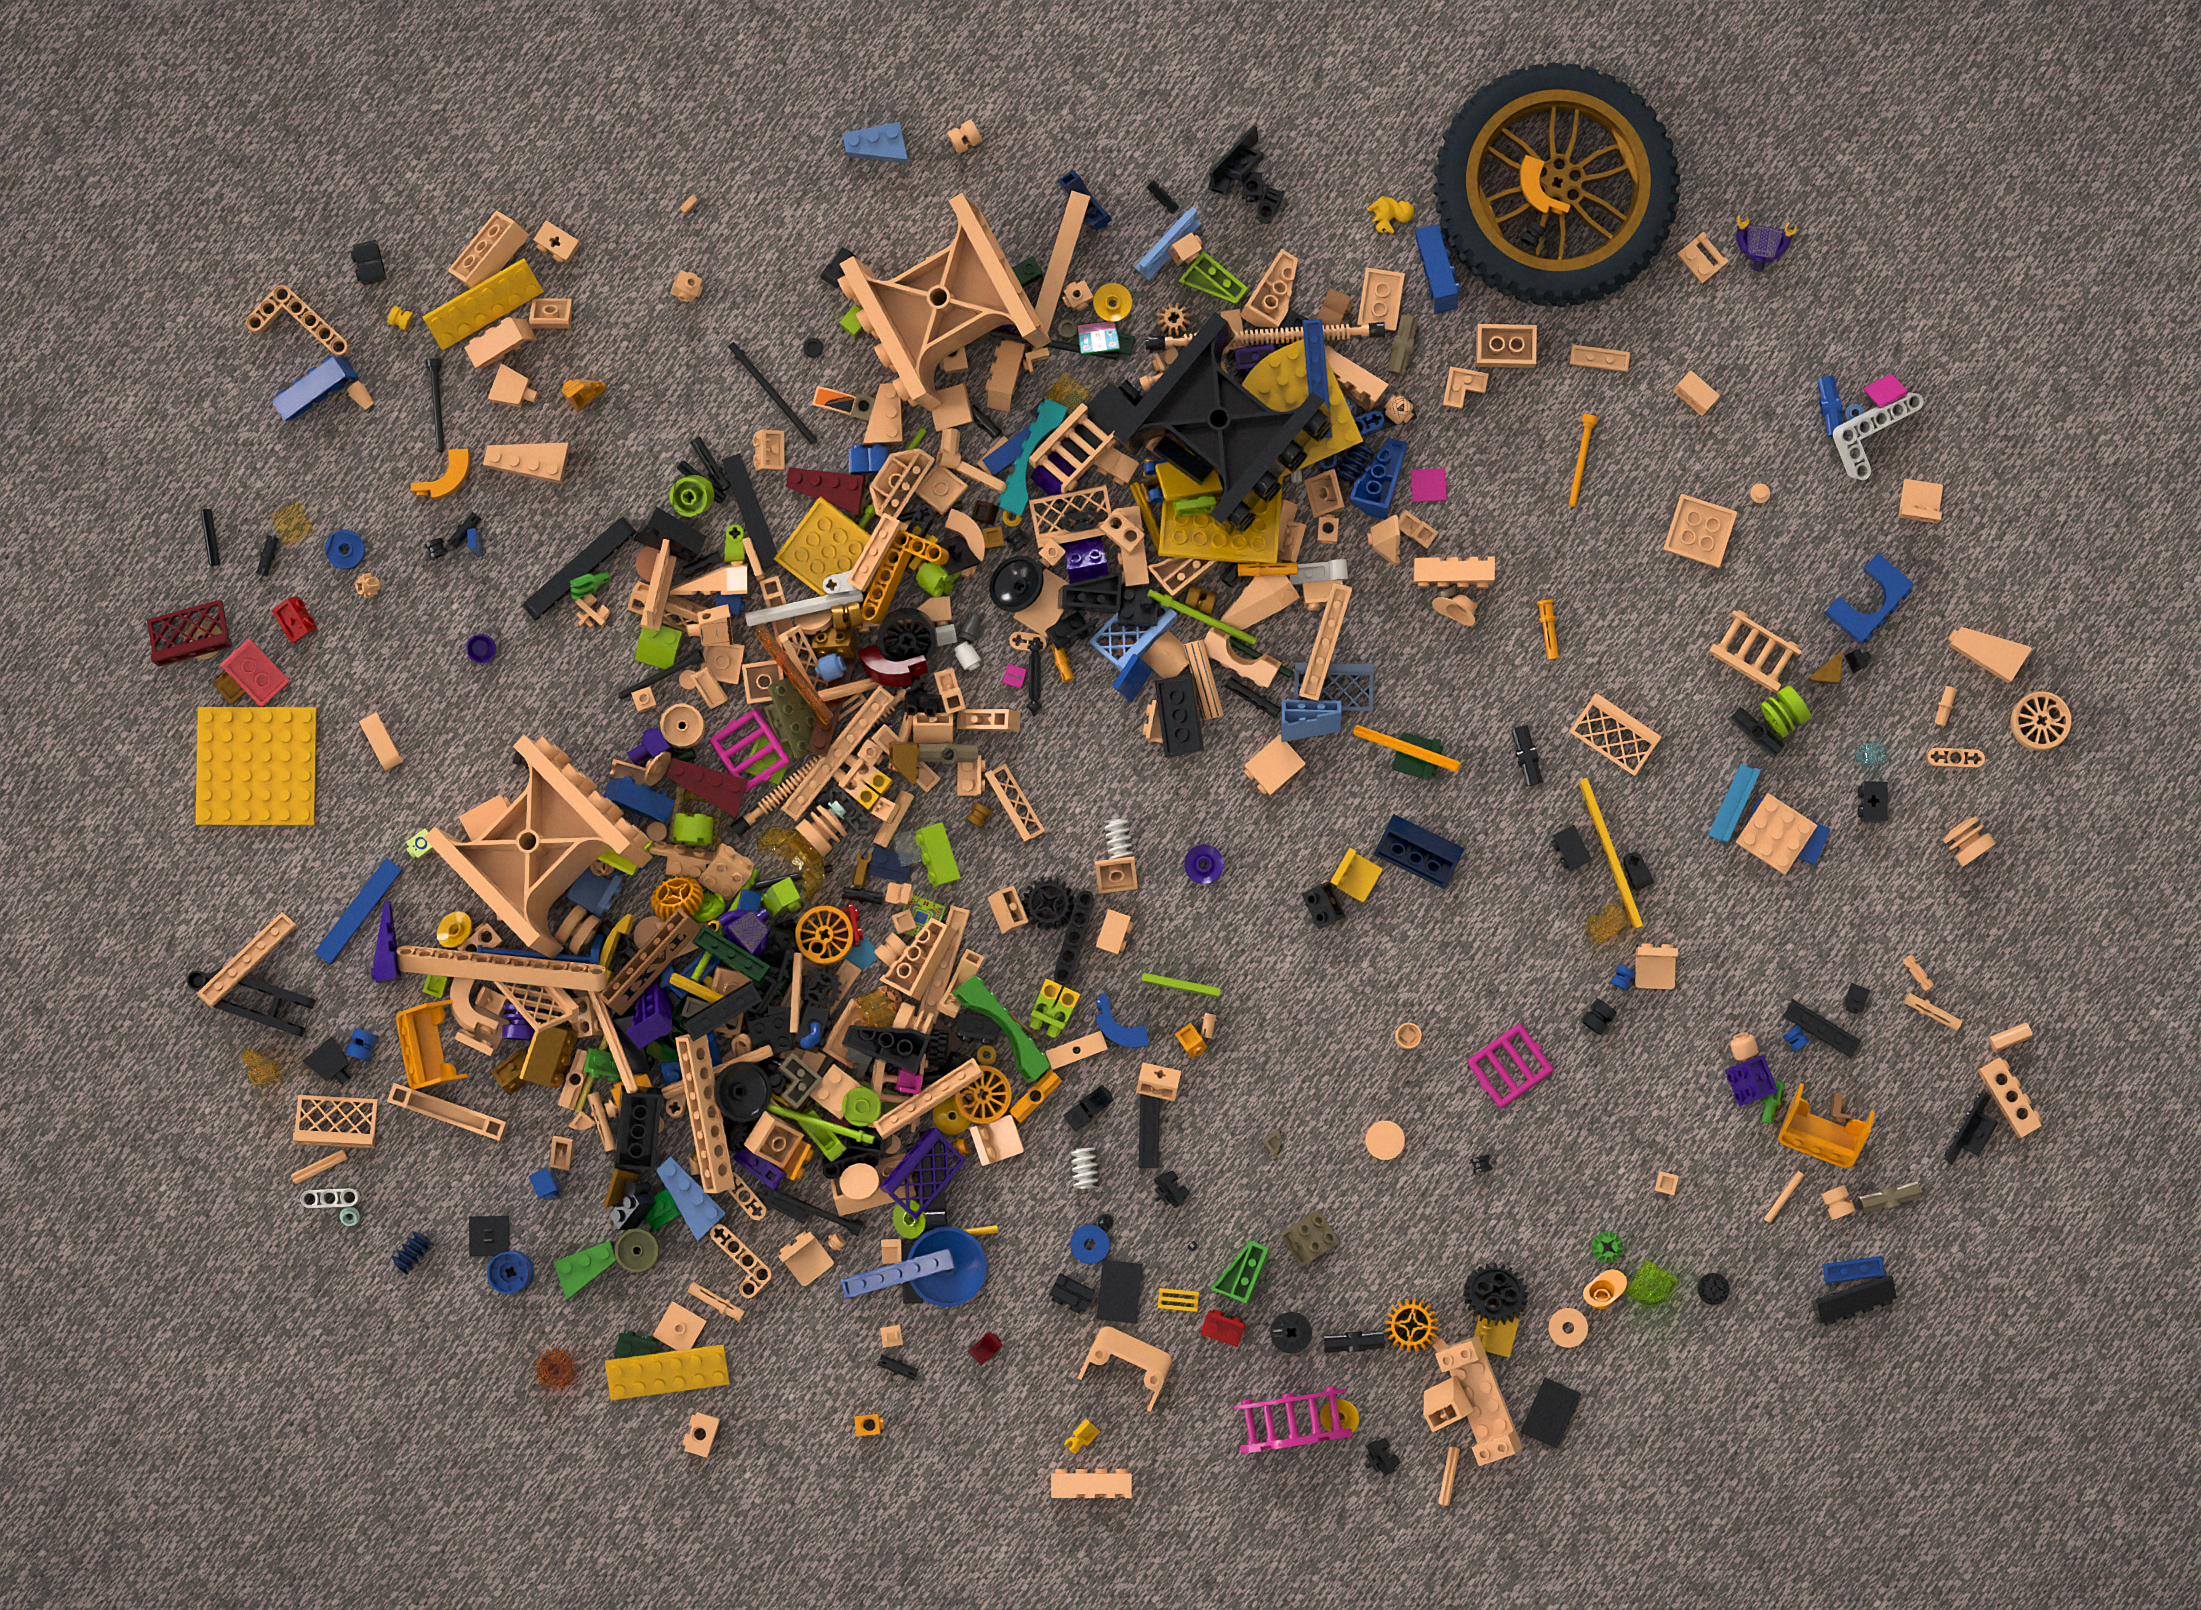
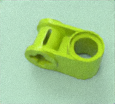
(734, 547)

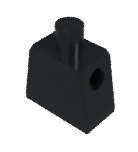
(329, 1061)

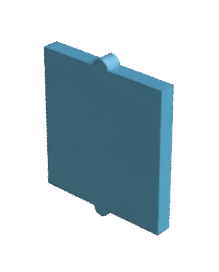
(862, 955)

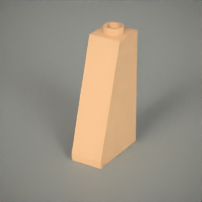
(1990, 652)

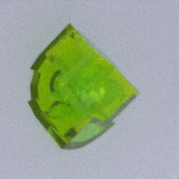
(1650, 1285)

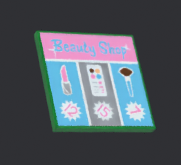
(1098, 338)

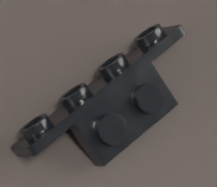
(1239, 159)
(1974, 1132)

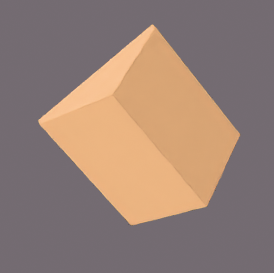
(550, 313)
(1324, 494)
(1166, 656)
(1116, 875)

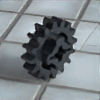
(821, 996)

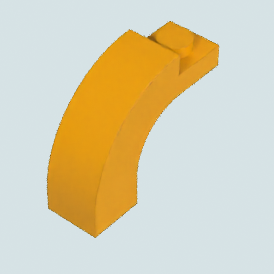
(1531, 188)
(451, 481)

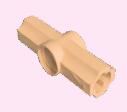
(572, 1092)

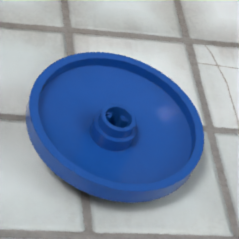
(956, 1284)

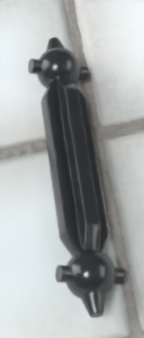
(1034, 676)

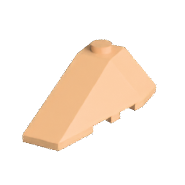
(1271, 297)
(727, 579)

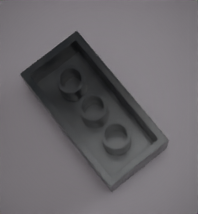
(637, 1128)

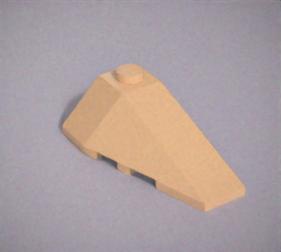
(1386, 539)
(1260, 600)

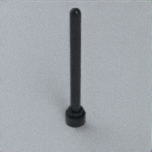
(434, 367)
(695, 658)
(853, 1226)

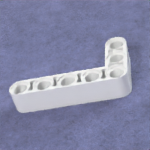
(1870, 426)

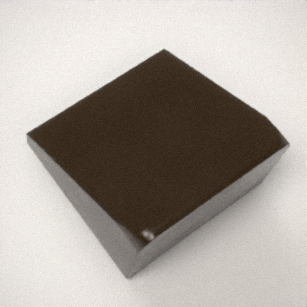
(985, 512)

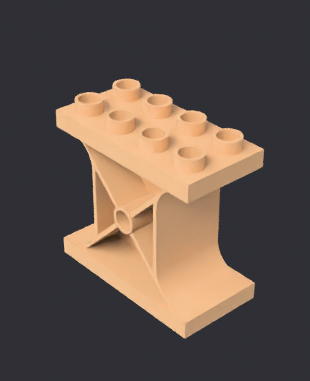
(941, 305)
(541, 844)

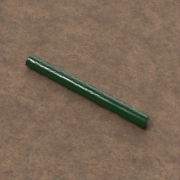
(1255, 654)

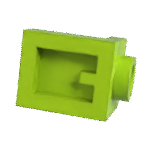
(435, 985)

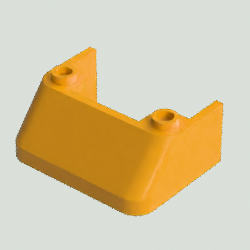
(422, 1046)
(1821, 1137)

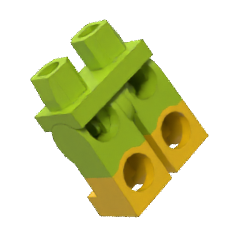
(1054, 1014)

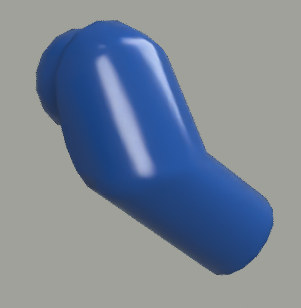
(813, 1038)

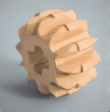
(1181, 321)

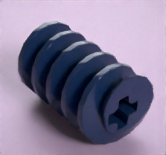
(1352, 464)
(411, 1252)

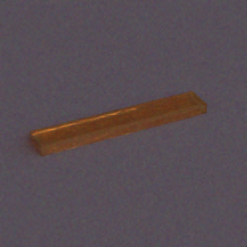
(794, 674)

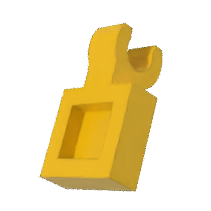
(1083, 1434)

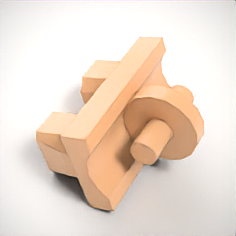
(599, 616)

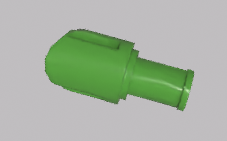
(588, 584)
(1772, 1102)

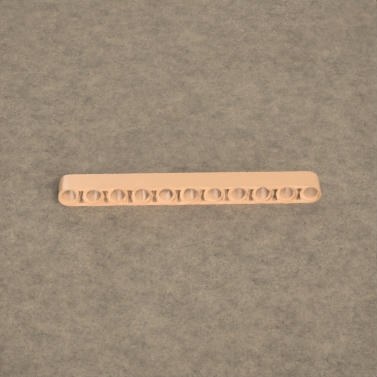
(502, 968)

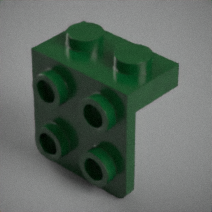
(1414, 766)

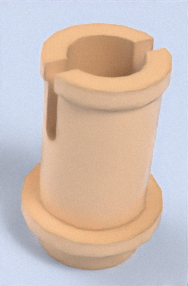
(1208, 1025)

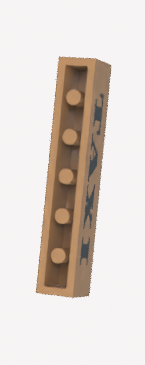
(649, 961)

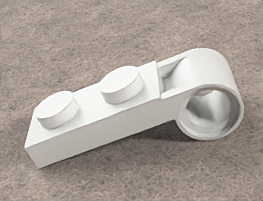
(1320, 572)

